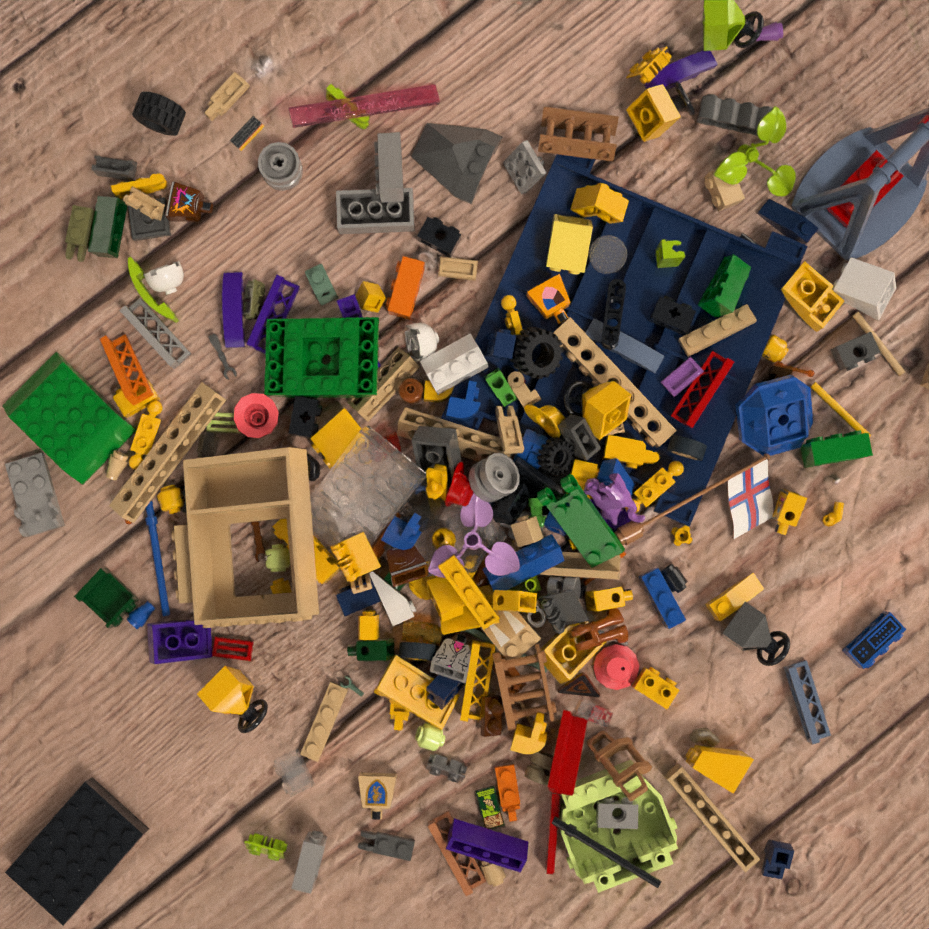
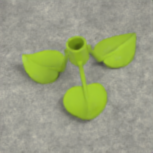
(733, 168)

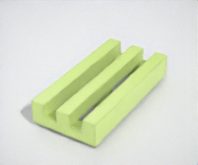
(216, 422)

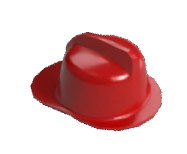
(460, 490)

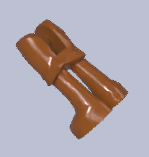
(591, 635)

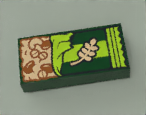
(489, 807)

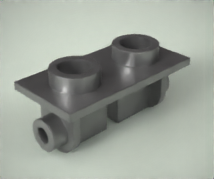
(453, 771)

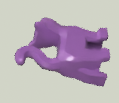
(612, 498)

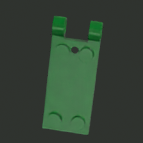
(582, 522)

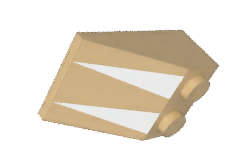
(512, 635)

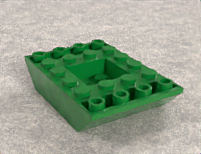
(297, 351)

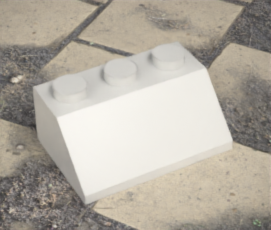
(454, 364)

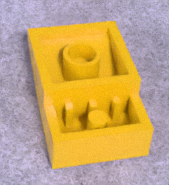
(812, 296)

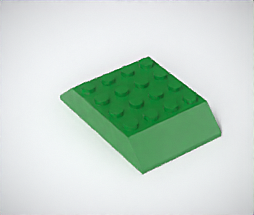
(68, 419)

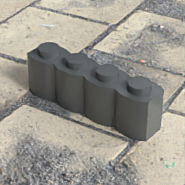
(730, 114)

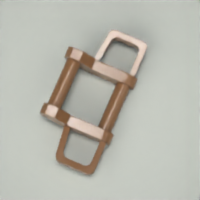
(637, 769)

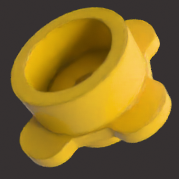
(685, 539)

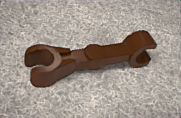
(258, 538)

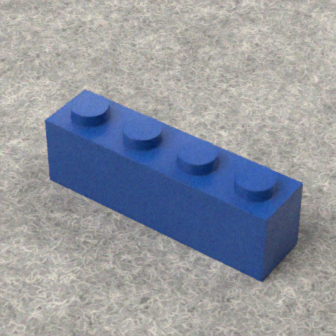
(532, 560)

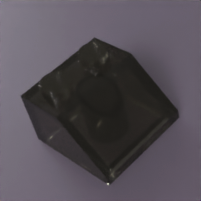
(427, 508)

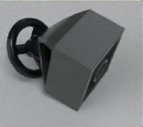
(751, 631)

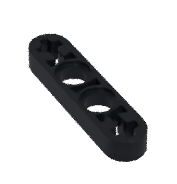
(613, 314)

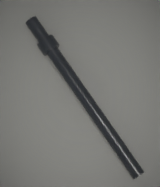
(570, 830)

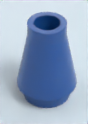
(140, 615)

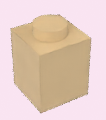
(526, 530)

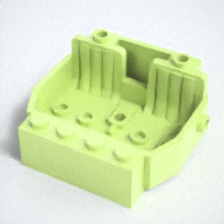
(649, 842)

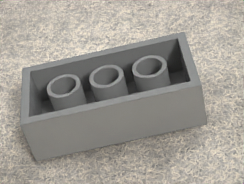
(364, 213)

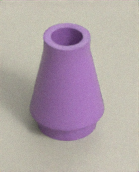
(771, 32)

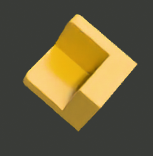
(370, 296)

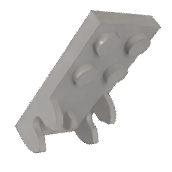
(34, 495)

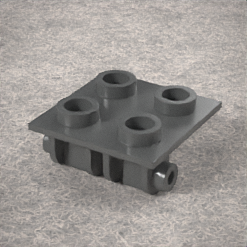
(563, 610)

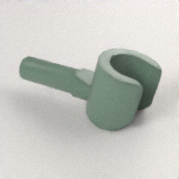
(352, 686)

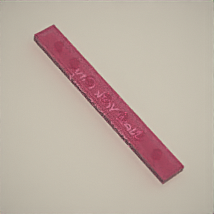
(363, 106)

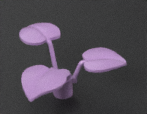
(502, 557)

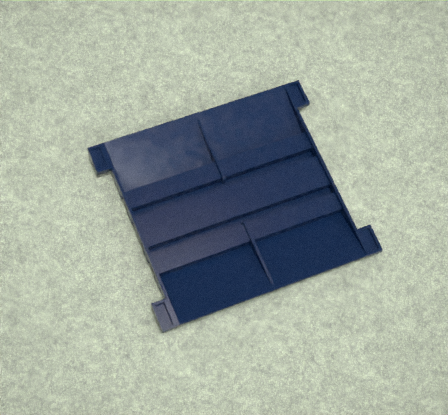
(641, 232)

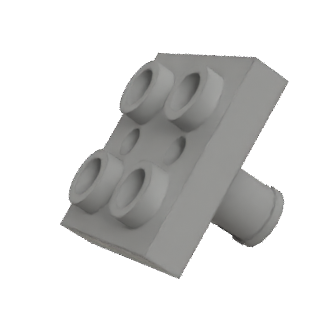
(528, 166)

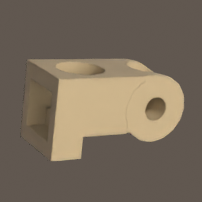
(518, 385)

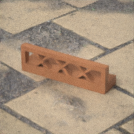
(452, 859)

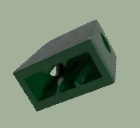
(379, 649)

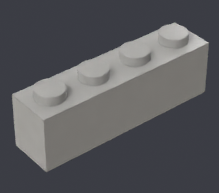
(390, 167)

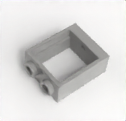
(309, 862)

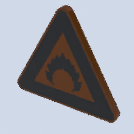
(581, 686)

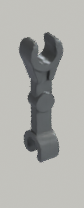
(217, 345)

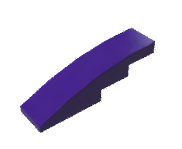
(683, 69)

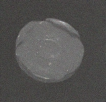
(607, 254)

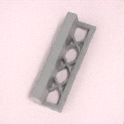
(152, 340)

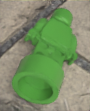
(536, 510)

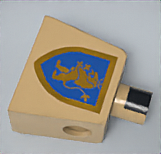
(377, 791)

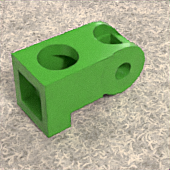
(500, 387)

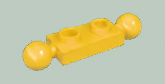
(512, 318)
(145, 433)
(657, 485)

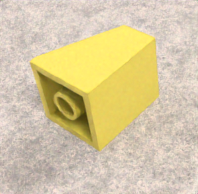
(569, 244)

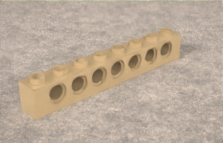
(570, 329)
(167, 453)

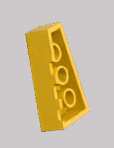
(325, 563)

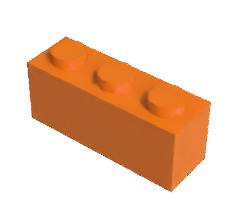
(405, 287)

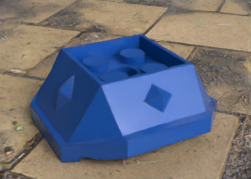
(762, 408)

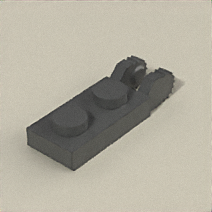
(388, 845)

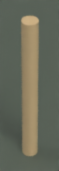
(883, 349)

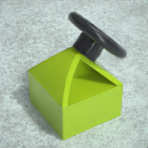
(726, 22)

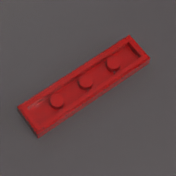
(552, 834)

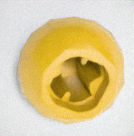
(443, 537)

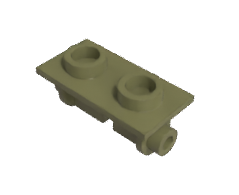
(255, 291)

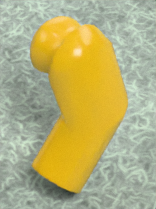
(835, 516)

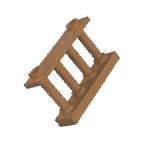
(582, 122)
(509, 698)

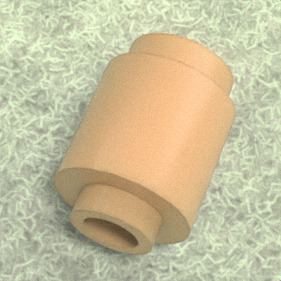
(493, 873)

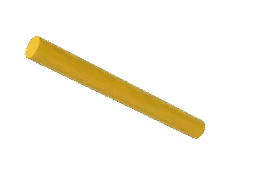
(838, 408)

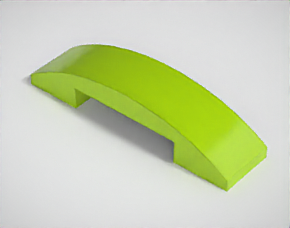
(137, 275)

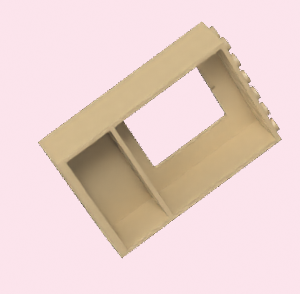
(240, 491)

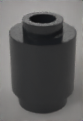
(674, 578)

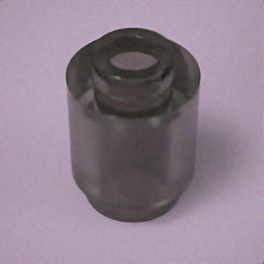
(207, 445)

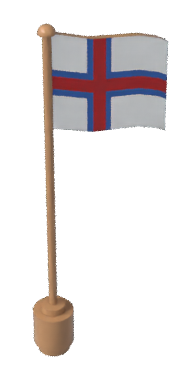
(747, 498)

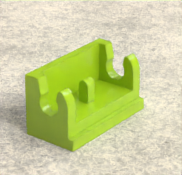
(667, 256)

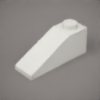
(394, 602)

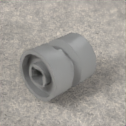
(558, 584)

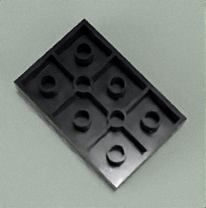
(77, 850)

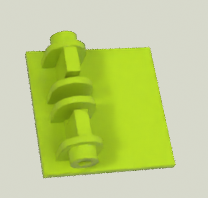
(255, 847)

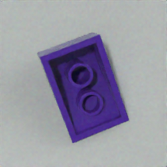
(178, 641)

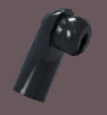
(313, 468)

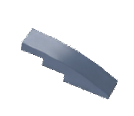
(628, 348)

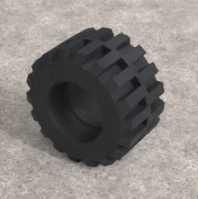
(159, 113)
(549, 355)

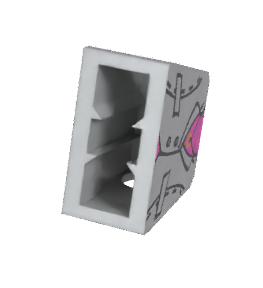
(452, 659)

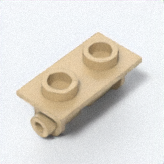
(145, 203)

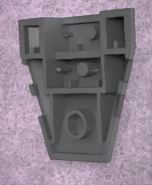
(456, 156)

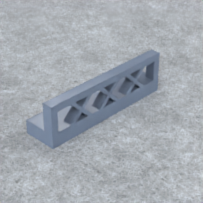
(802, 703)

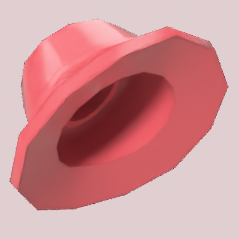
(252, 408)
(609, 664)

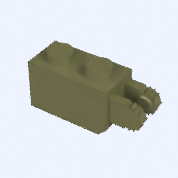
(79, 231)

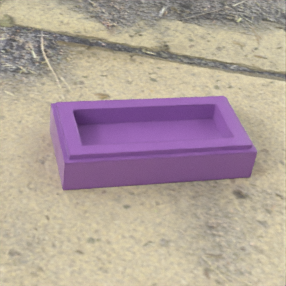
(682, 376)

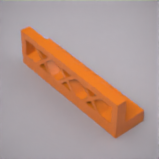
(120, 369)

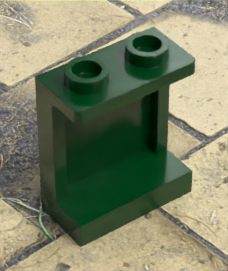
(107, 597)

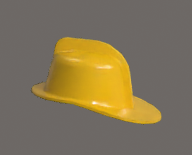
(546, 417)

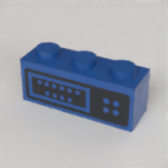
(662, 598)
(874, 640)

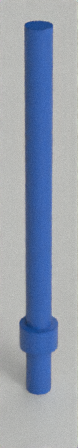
(151, 522)

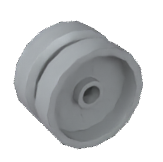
(281, 155)
(494, 477)

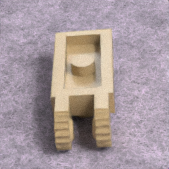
(509, 431)

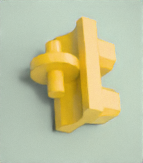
(437, 482)

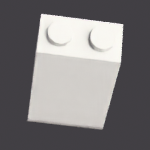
(865, 287)

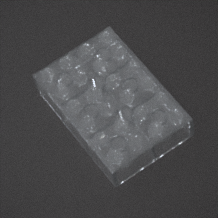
(363, 490)

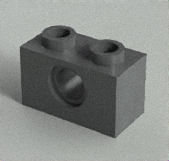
(864, 344)
(579, 435)

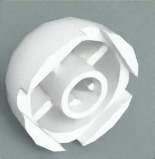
(165, 278)
(421, 340)

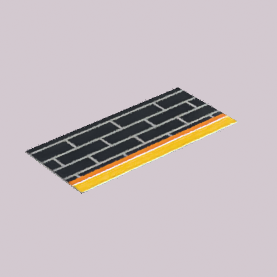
(247, 133)

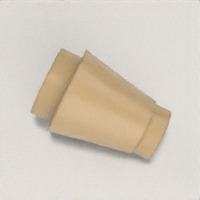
(116, 464)

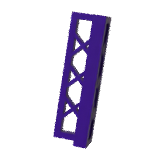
(268, 309)

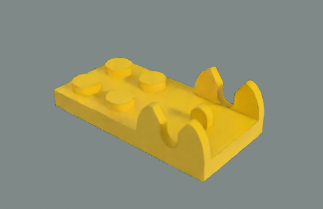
(407, 688)

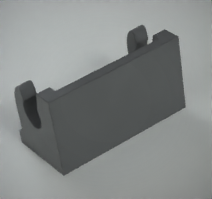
(115, 168)

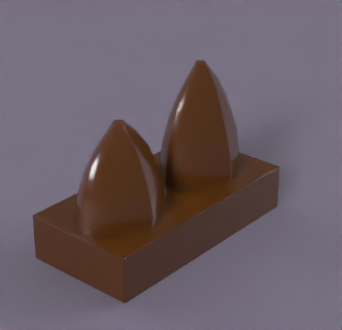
(491, 715)

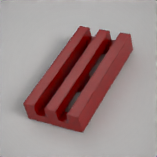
(249, 650)

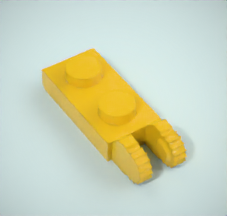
(146, 185)

